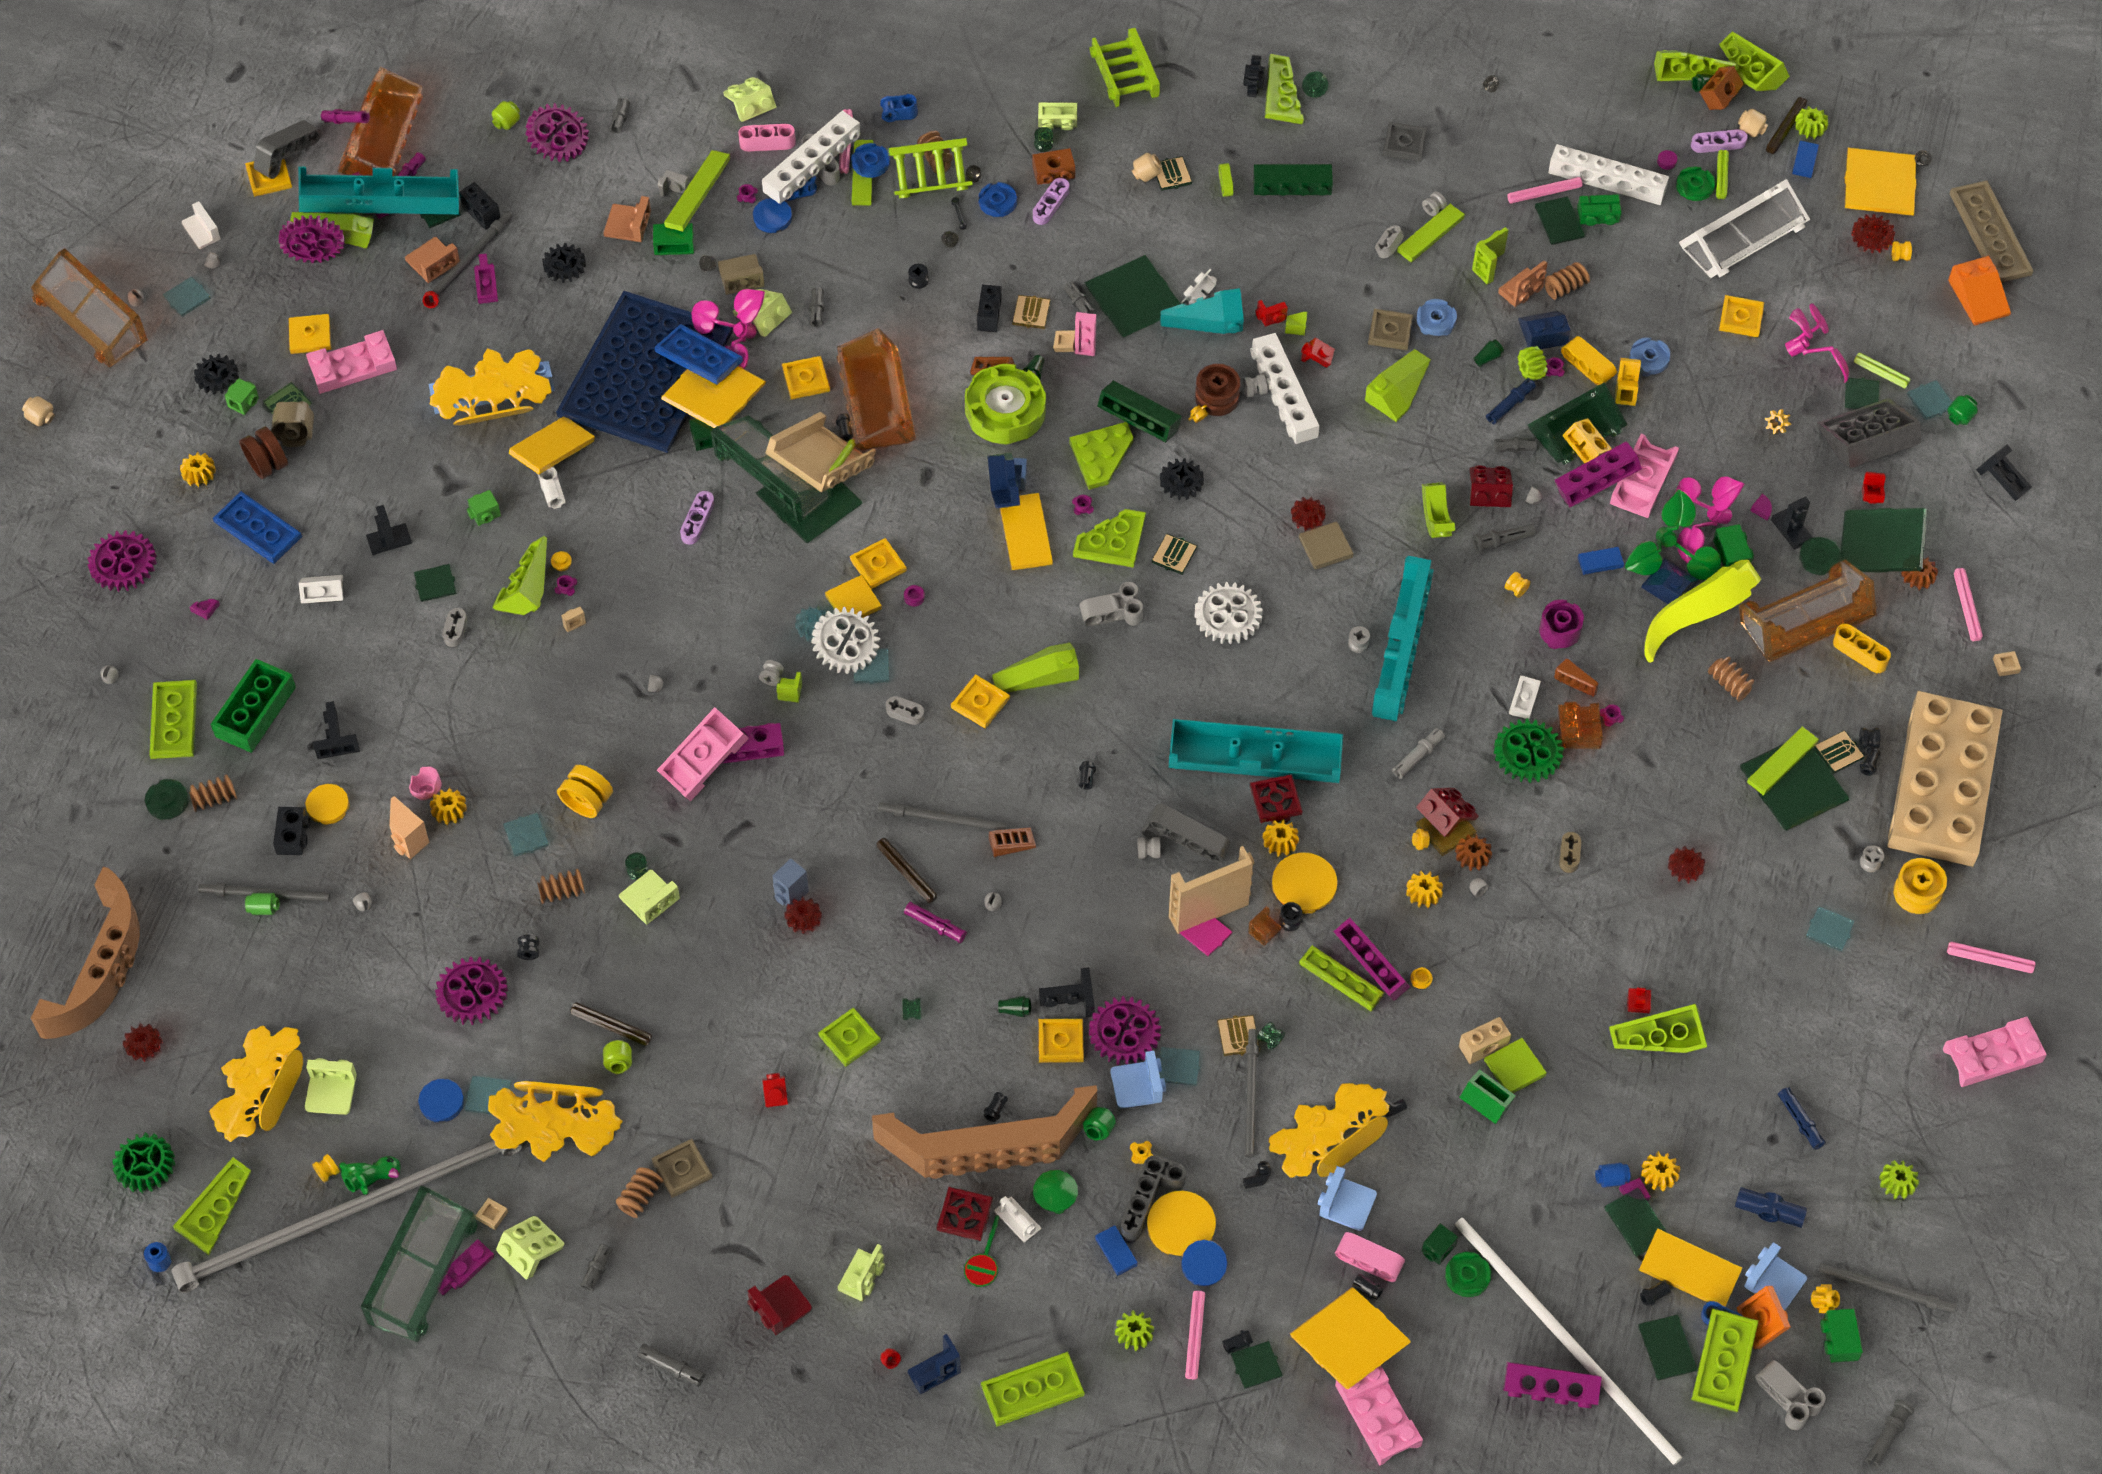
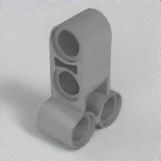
(1113, 607)
(1790, 1394)

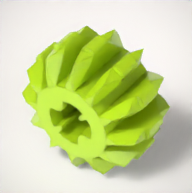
(1811, 122)
(1532, 363)
(1907, 1177)
(1130, 1323)

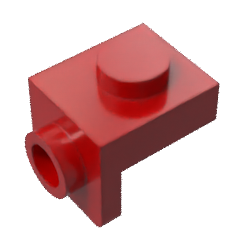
(1272, 314)
(1317, 351)
(1873, 487)
(774, 1090)

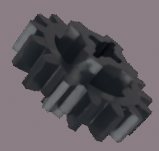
(1254, 76)
(564, 262)
(206, 377)
(1191, 481)

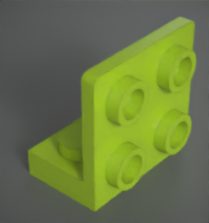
(1487, 253)

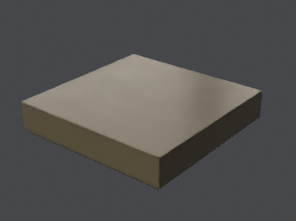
(1390, 329)
(1326, 545)
(681, 1168)

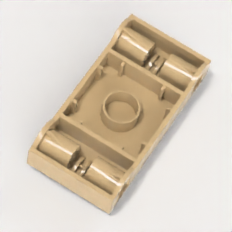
(1945, 779)

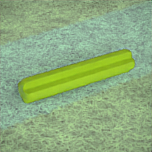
(1722, 174)
(1882, 370)

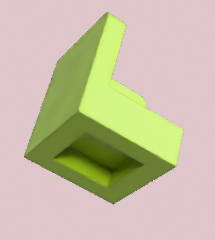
(790, 688)

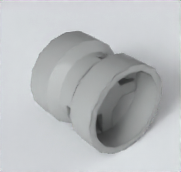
(1255, 385)
(1149, 847)

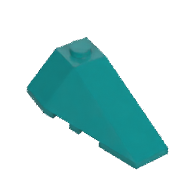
(1215, 315)

